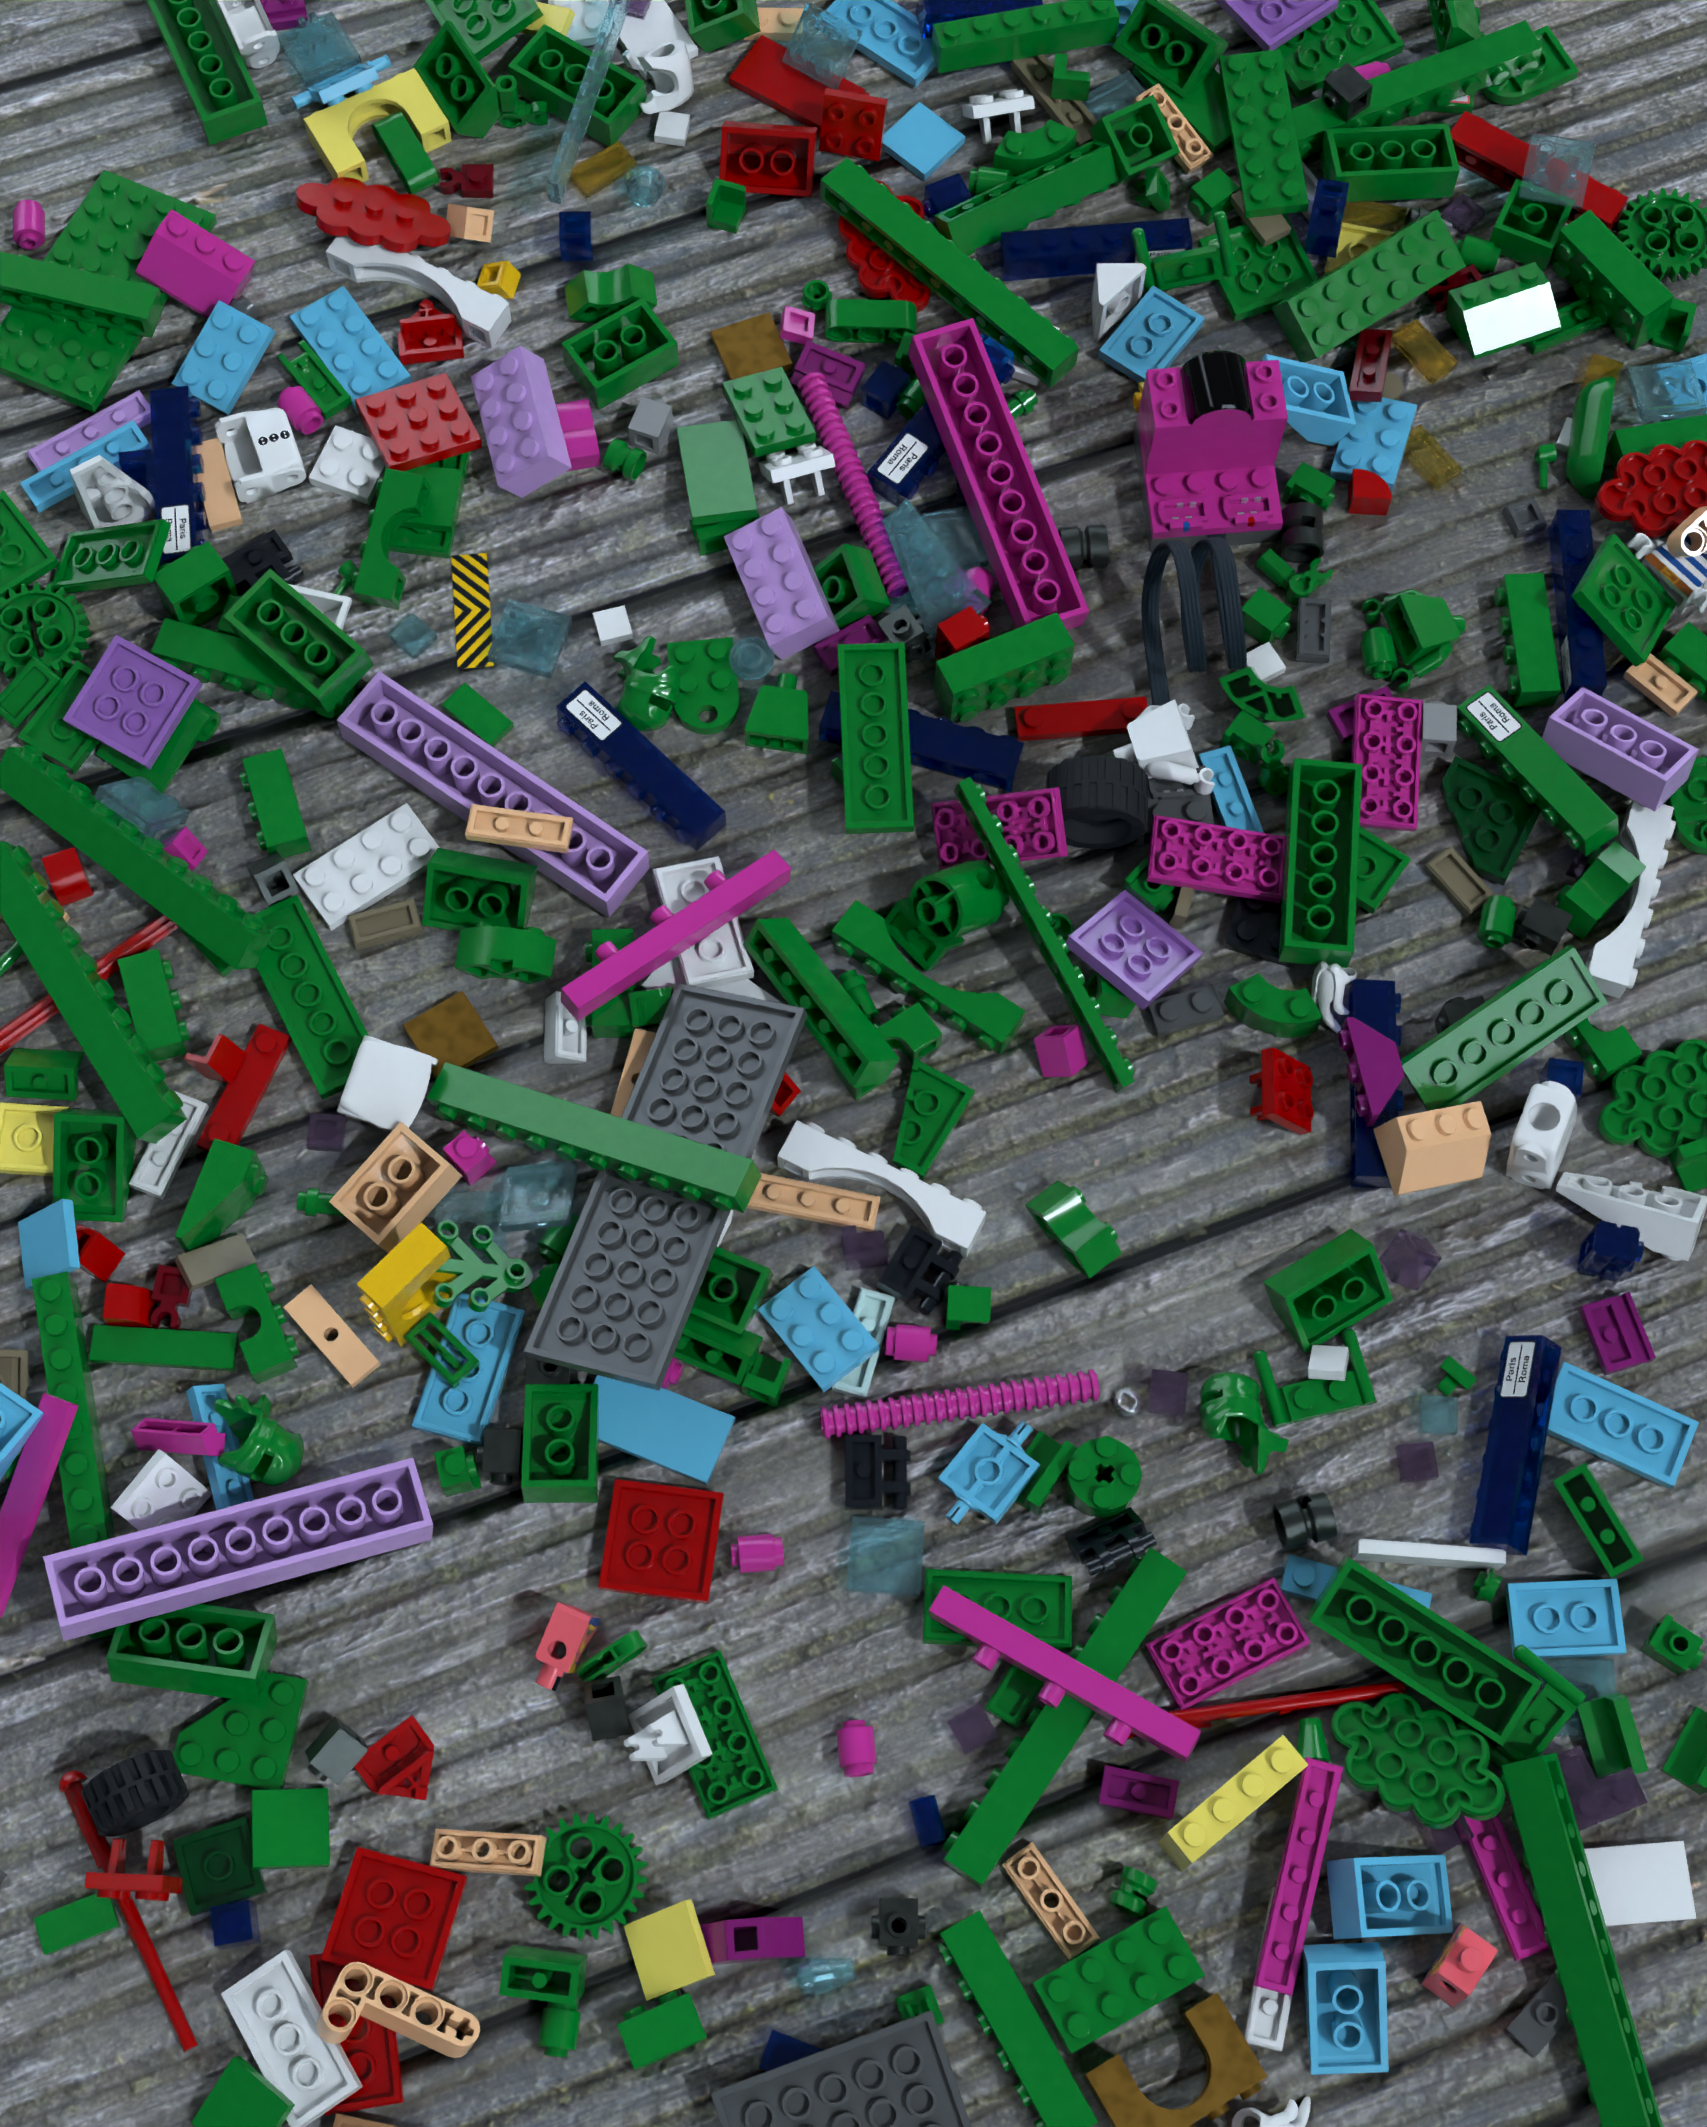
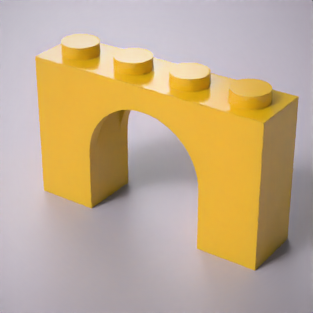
(403, 1282)

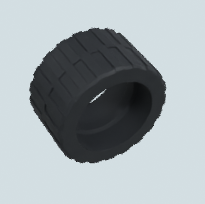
(1101, 800)

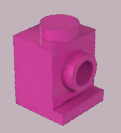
(469, 1157)

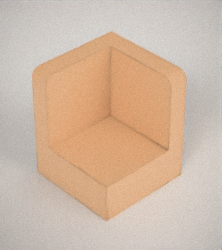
(470, 222)

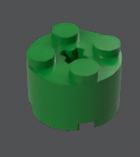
(1102, 1457)

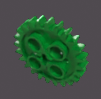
(1645, 235)
(65, 624)
(614, 1895)

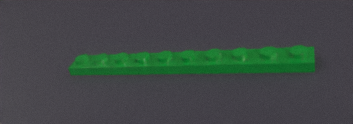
(1052, 947)

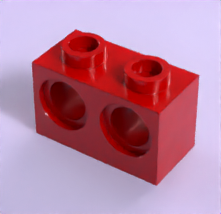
(961, 632)

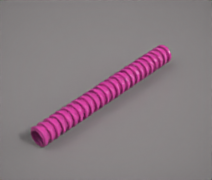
(853, 480)
(959, 1404)

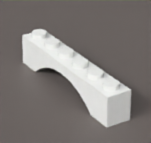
(478, 312)
(1614, 956)
(819, 1156)

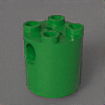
(957, 900)

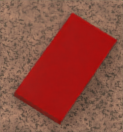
(781, 85)
(369, 2047)

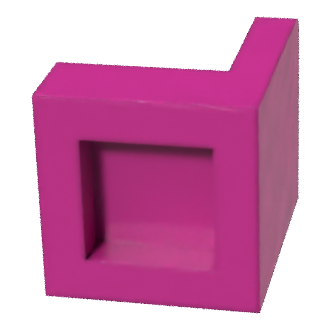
(185, 846)
(1061, 1051)

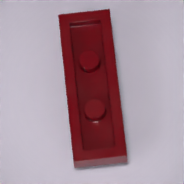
(1370, 365)

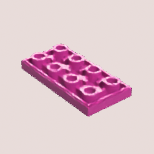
(1389, 749)
(1029, 822)
(1216, 859)
(1227, 1644)

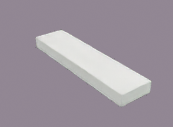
(1429, 1554)
(1267, 2012)

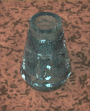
(824, 1974)

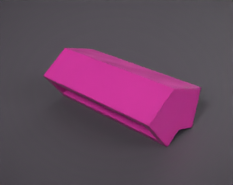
(179, 1437)

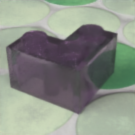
(1598, 1799)

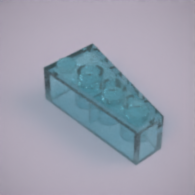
(931, 569)

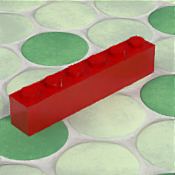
(1502, 159)

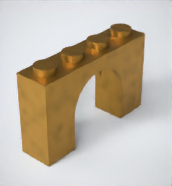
(1229, 2065)

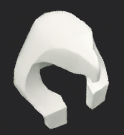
(670, 72)

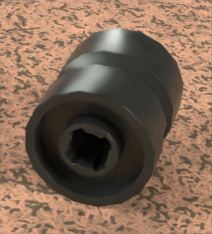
(1302, 532)
(1086, 546)
(1304, 1521)

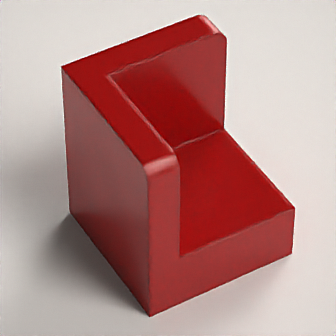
(220, 1062)

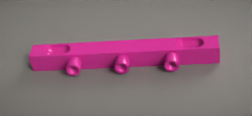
(674, 933)
(1063, 1676)

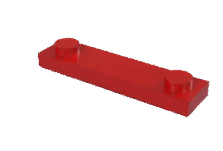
(1077, 718)
(244, 1094)

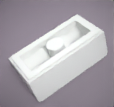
(564, 1036)

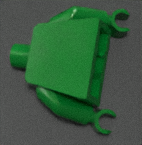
(1420, 629)

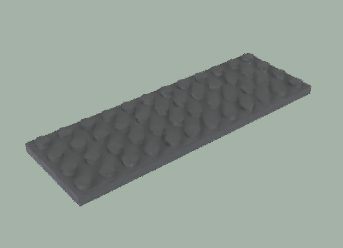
(644, 1249)

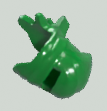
(646, 695)
(1233, 1413)
(266, 1449)

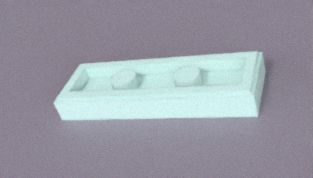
(873, 1311)

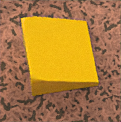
(499, 279)

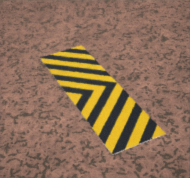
(472, 610)

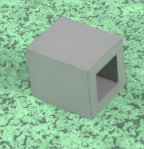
(650, 425)
(1438, 728)

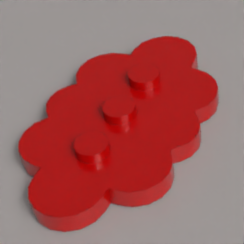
(373, 215)
(879, 273)
(1656, 488)

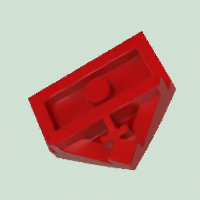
(429, 336)
(399, 1762)

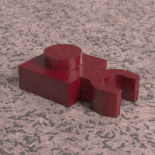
(473, 181)
(1461, 278)
(170, 1292)

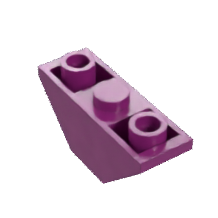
(1372, 1067)
(754, 1939)

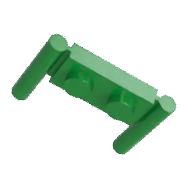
(1191, 265)
(1316, 1396)
(1542, 1717)

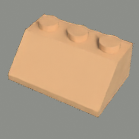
(1434, 1147)
(395, 1188)

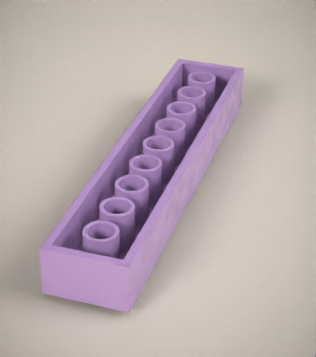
(465, 771)
(237, 1548)

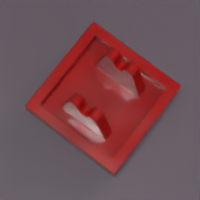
(853, 124)
(1285, 1091)
(118, 1885)

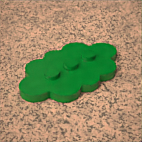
(1659, 1101)
(1417, 1760)

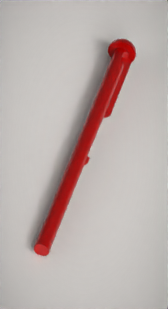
(1201, 1716)
(71, 1785)

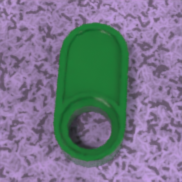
(612, 1657)

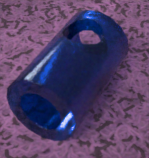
(927, 1821)

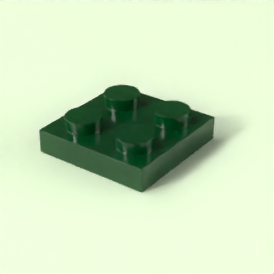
(218, 1866)

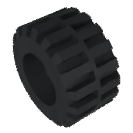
(134, 1793)

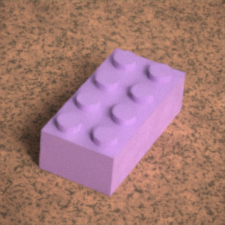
(521, 422)
(781, 583)
(1619, 748)

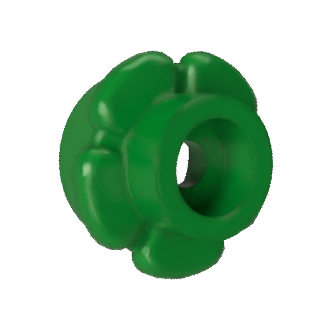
(813, 289)
(1487, 1585)

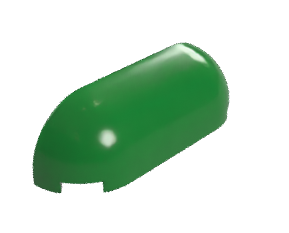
(1589, 435)

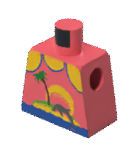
(572, 1628)
(1460, 1965)

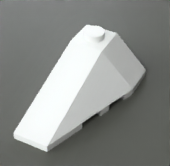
(110, 495)
(1665, 1219)

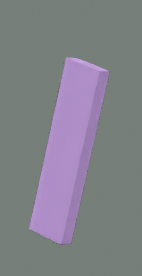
(91, 429)

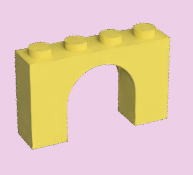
(334, 127)
(1232, 1803)

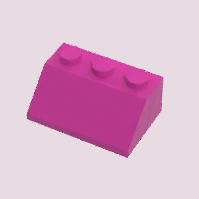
(194, 265)

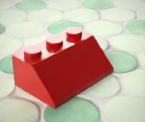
(769, 157)

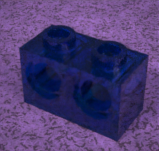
(1326, 218)

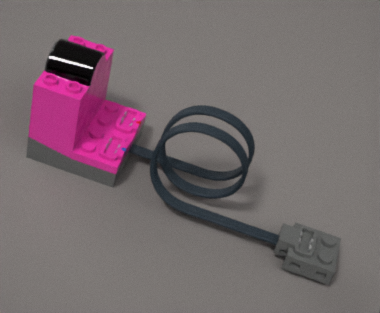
(1205, 483)

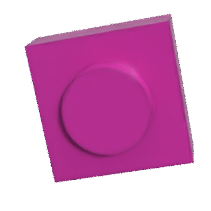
(796, 325)

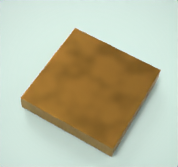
(750, 347)
(451, 1034)

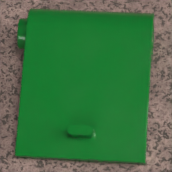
(197, 724)

